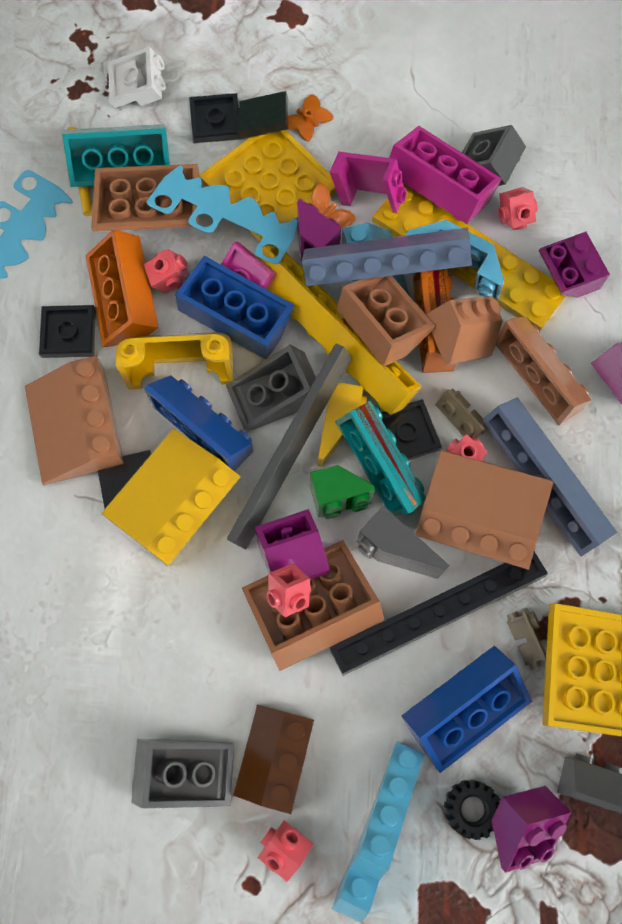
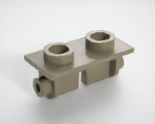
(455, 408)
(527, 627)

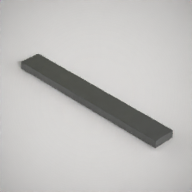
(290, 447)

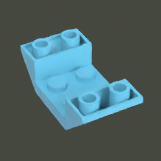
(483, 256)

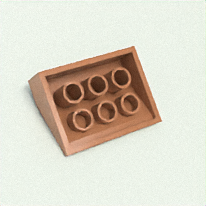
(123, 195)
(73, 421)
(484, 509)
(338, 608)

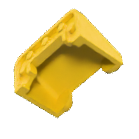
(139, 354)

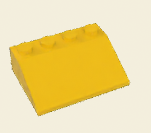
(171, 496)

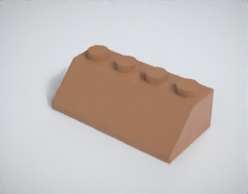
(542, 369)

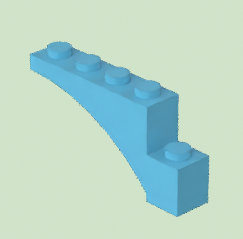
(379, 835)

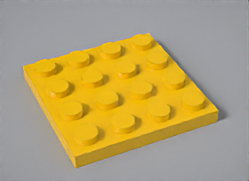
(272, 172)
(583, 670)

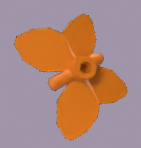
(309, 117)
(321, 199)

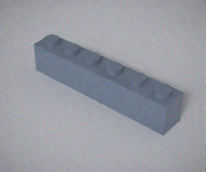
(387, 257)
(535, 455)

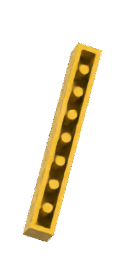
(319, 316)

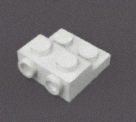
(136, 78)

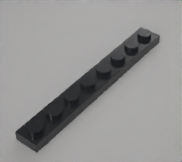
(434, 614)

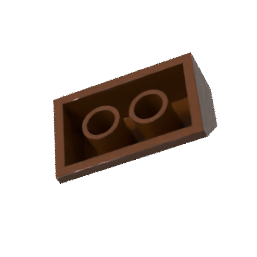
(273, 759)

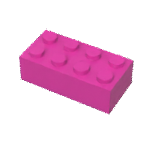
(444, 174)

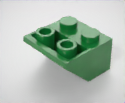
(339, 490)

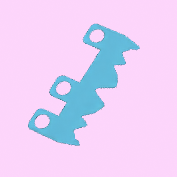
(215, 202)
(29, 221)

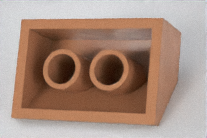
(384, 317)
(466, 328)

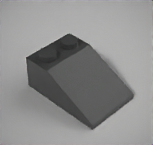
(272, 388)
(395, 544)
(182, 773)

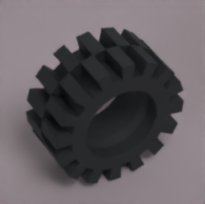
(453, 806)

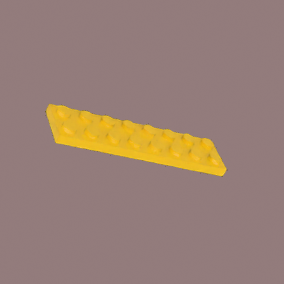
(525, 289)

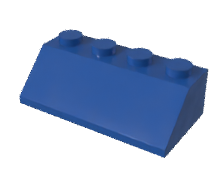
(234, 307)
(198, 421)
(467, 708)

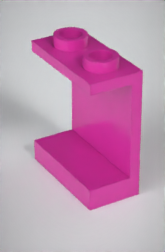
(370, 174)

